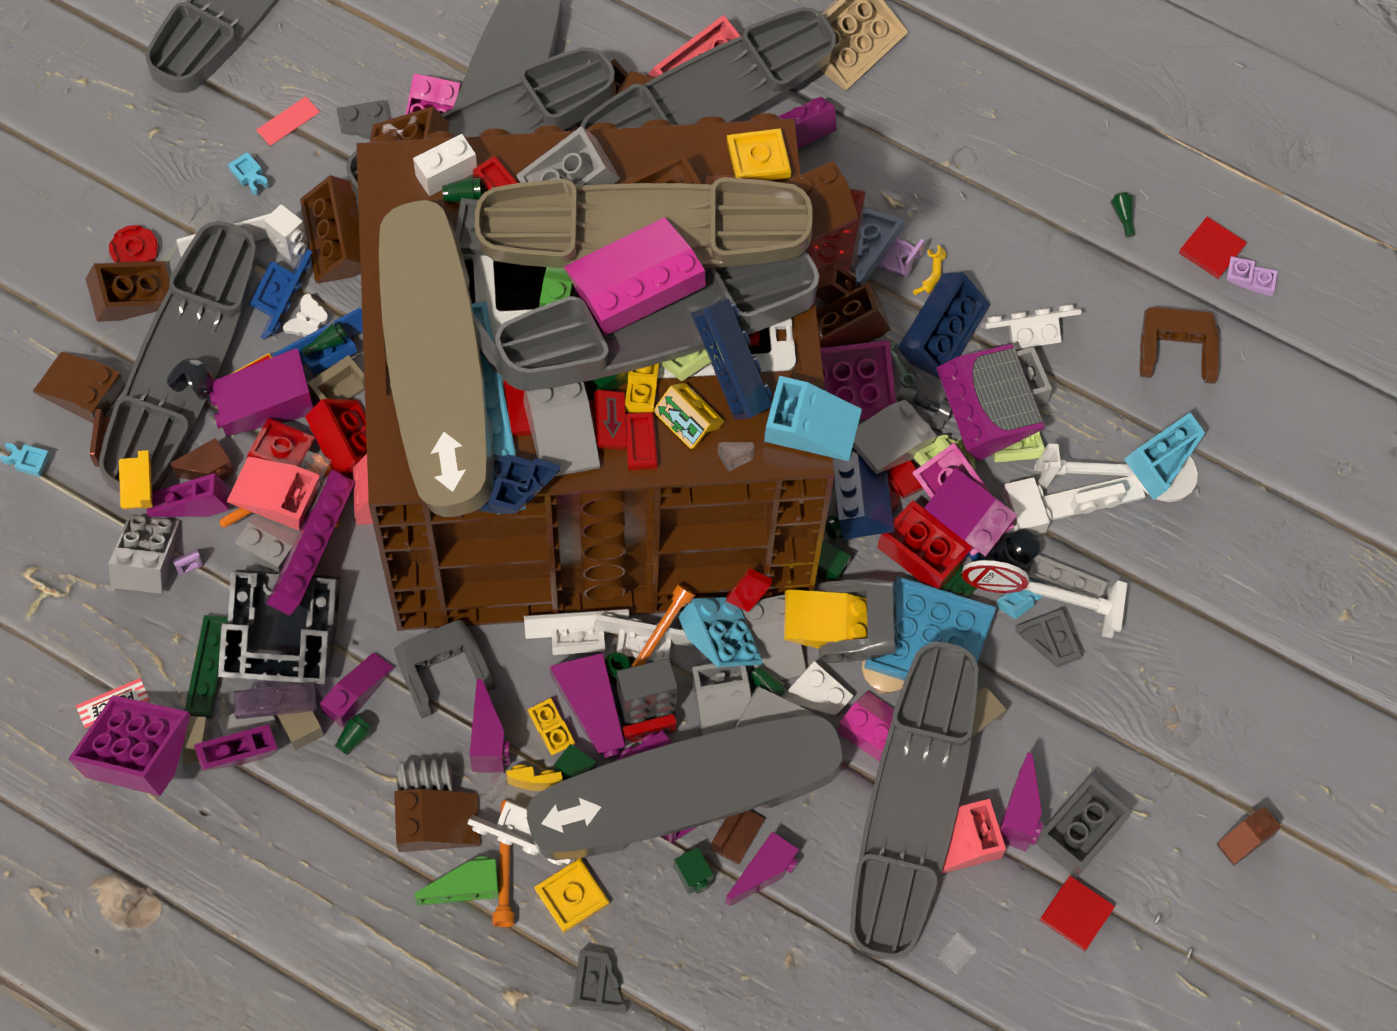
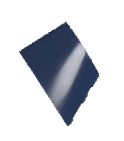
(517, 482)

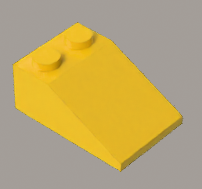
(824, 617)

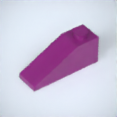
(191, 499)
(355, 689)
(236, 748)
(767, 867)

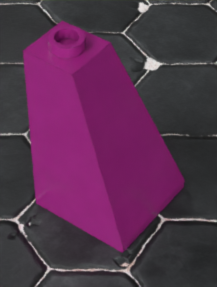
(590, 698)

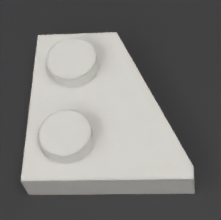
(818, 692)

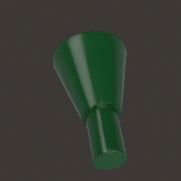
(1123, 207)
(330, 337)

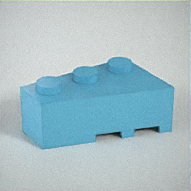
(1163, 456)

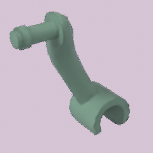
(905, 376)

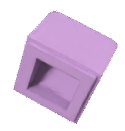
(187, 562)

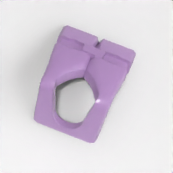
(899, 250)

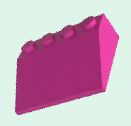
(636, 275)
(860, 375)

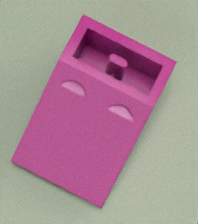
(431, 92)

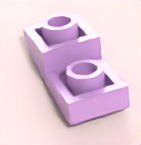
(1256, 279)

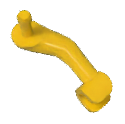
(931, 281)

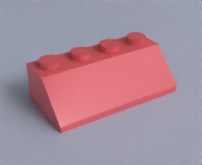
(712, 36)

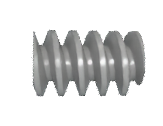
(425, 776)

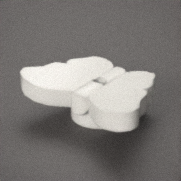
(309, 311)

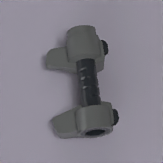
(941, 410)

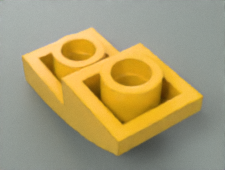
(641, 389)
(550, 726)
(524, 778)

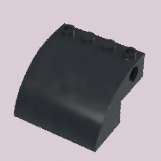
(272, 645)

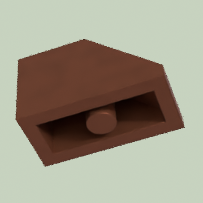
(834, 282)
(203, 461)
(1249, 835)

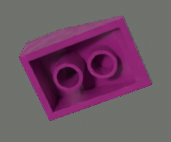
(970, 511)
(488, 746)
(1021, 819)

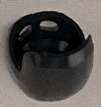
(194, 373)
(1017, 549)

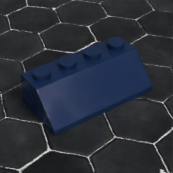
(944, 323)
(732, 359)
(862, 498)

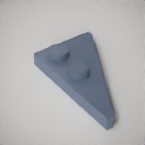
(877, 237)

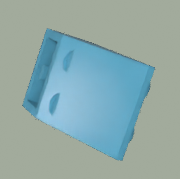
(811, 420)
(720, 632)

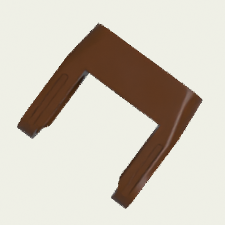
(1180, 327)

